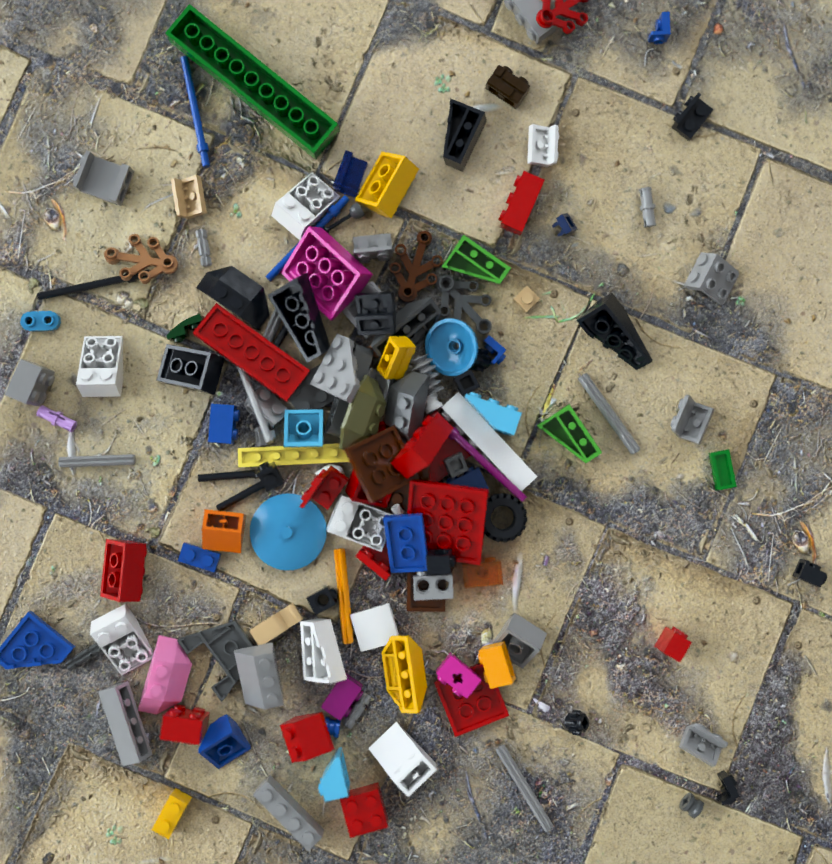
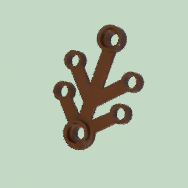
(415, 269)

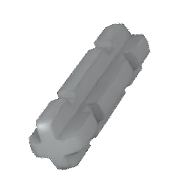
(203, 247)
(357, 710)

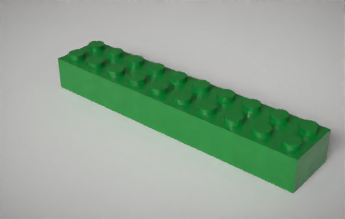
(252, 82)

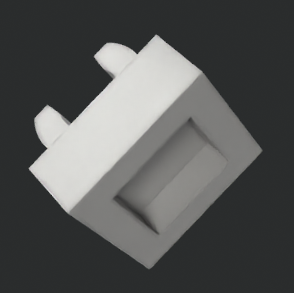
(260, 441)

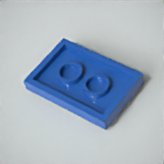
(406, 542)

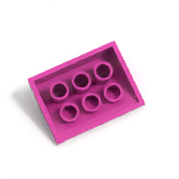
(330, 269)

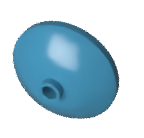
(441, 345)

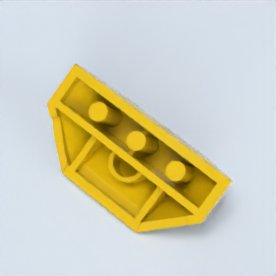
(404, 673)

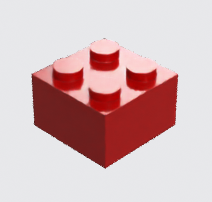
(184, 725)
(364, 810)

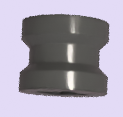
(691, 805)

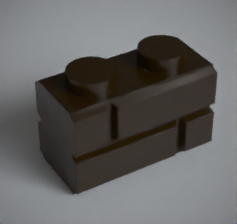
(508, 86)

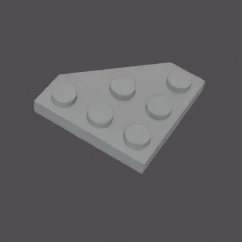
(338, 370)

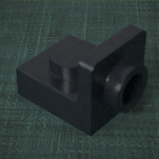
(269, 475)

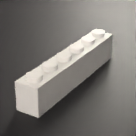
(484, 438)

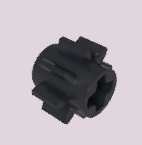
(482, 362)
(576, 722)

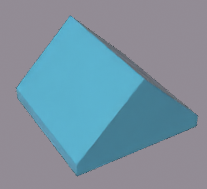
(304, 428)

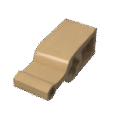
(276, 624)

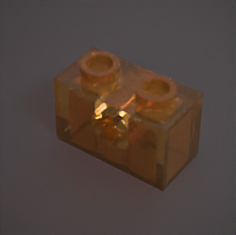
(491, 577)

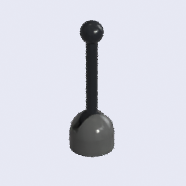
(354, 212)

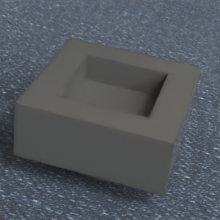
(455, 464)

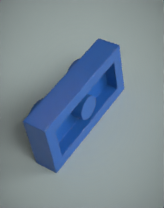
(199, 557)

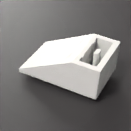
(304, 205)
(101, 367)
(358, 523)
(121, 639)
(403, 759)

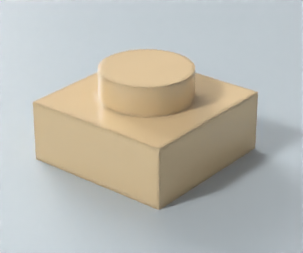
(526, 299)

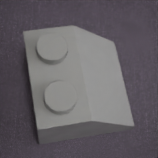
(521, 639)

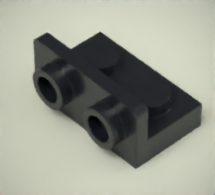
(692, 117)

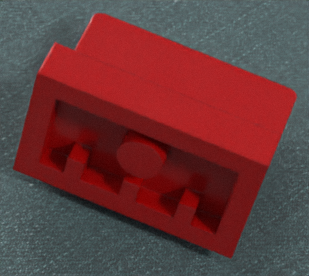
(325, 487)
(376, 560)

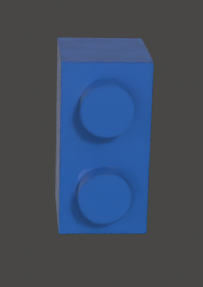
(223, 424)

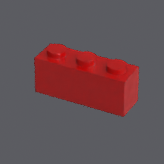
(521, 202)

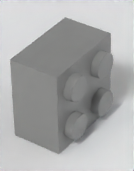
(30, 383)

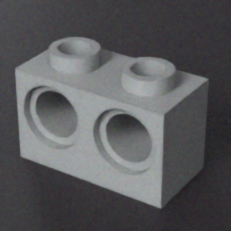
(432, 591)

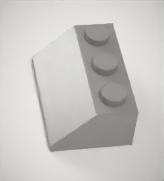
(259, 676)

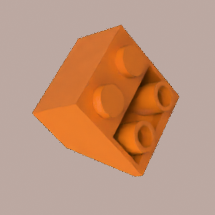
(223, 531)

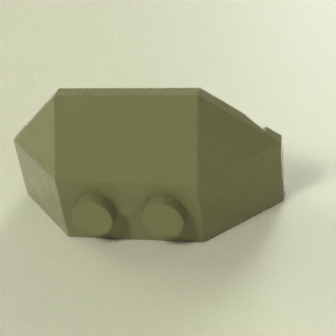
(363, 413)

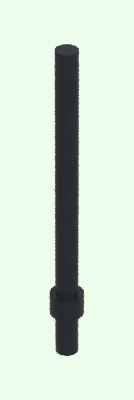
(87, 286)

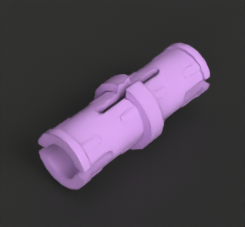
(56, 418)

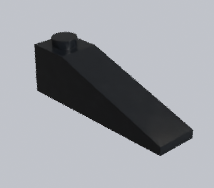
(613, 327)

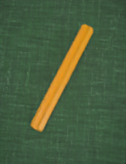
(343, 596)

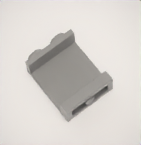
(103, 178)

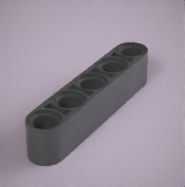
(339, 407)

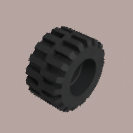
(519, 518)

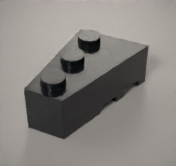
(462, 134)

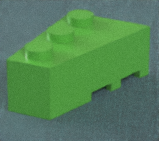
(475, 261)
(571, 433)

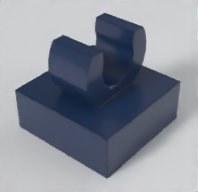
(566, 224)

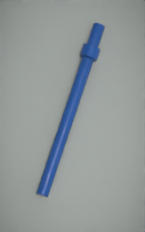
(202, 147)
(332, 212)

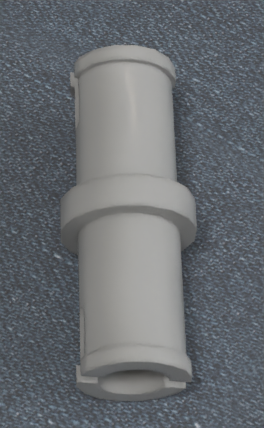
(647, 207)

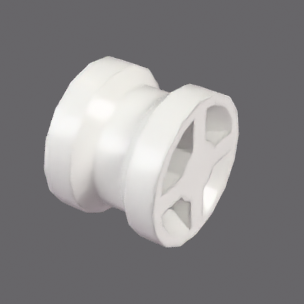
(432, 403)

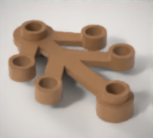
(143, 261)

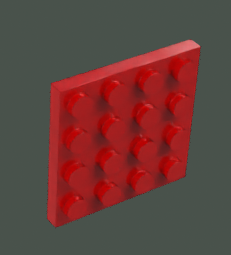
(451, 516)

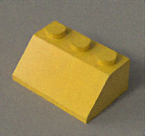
(387, 184)

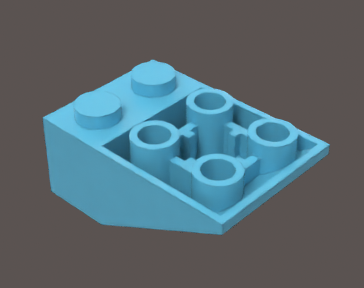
(498, 417)

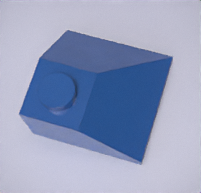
(223, 742)

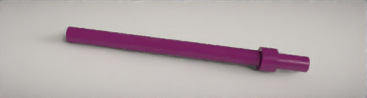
(487, 465)

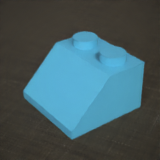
(335, 778)

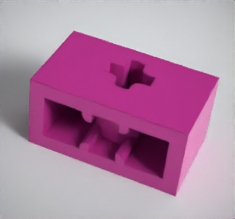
(469, 678)

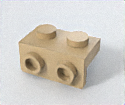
(189, 197)

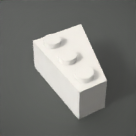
(320, 652)

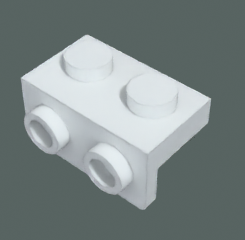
(543, 145)

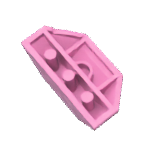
(165, 676)

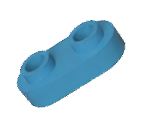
(39, 321)

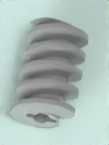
(422, 366)

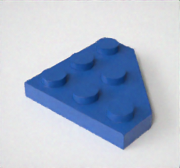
(33, 644)

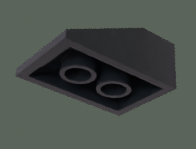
(190, 369)

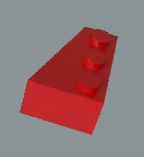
(422, 446)

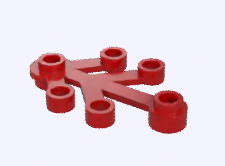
(546, 16)

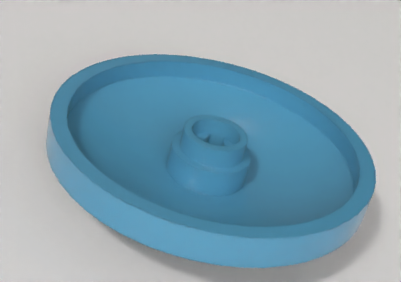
(286, 533)

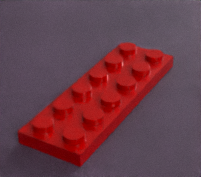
(251, 352)

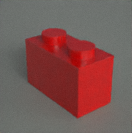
(673, 643)

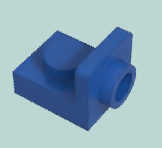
(662, 29)
(494, 347)

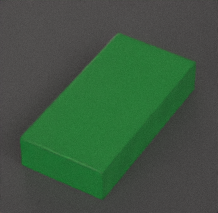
(722, 469)

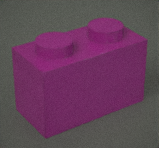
(342, 696)

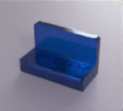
(349, 175)

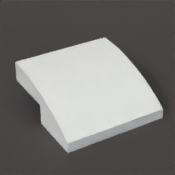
(374, 626)

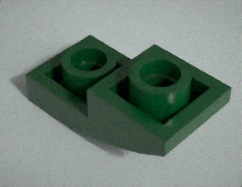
(180, 331)

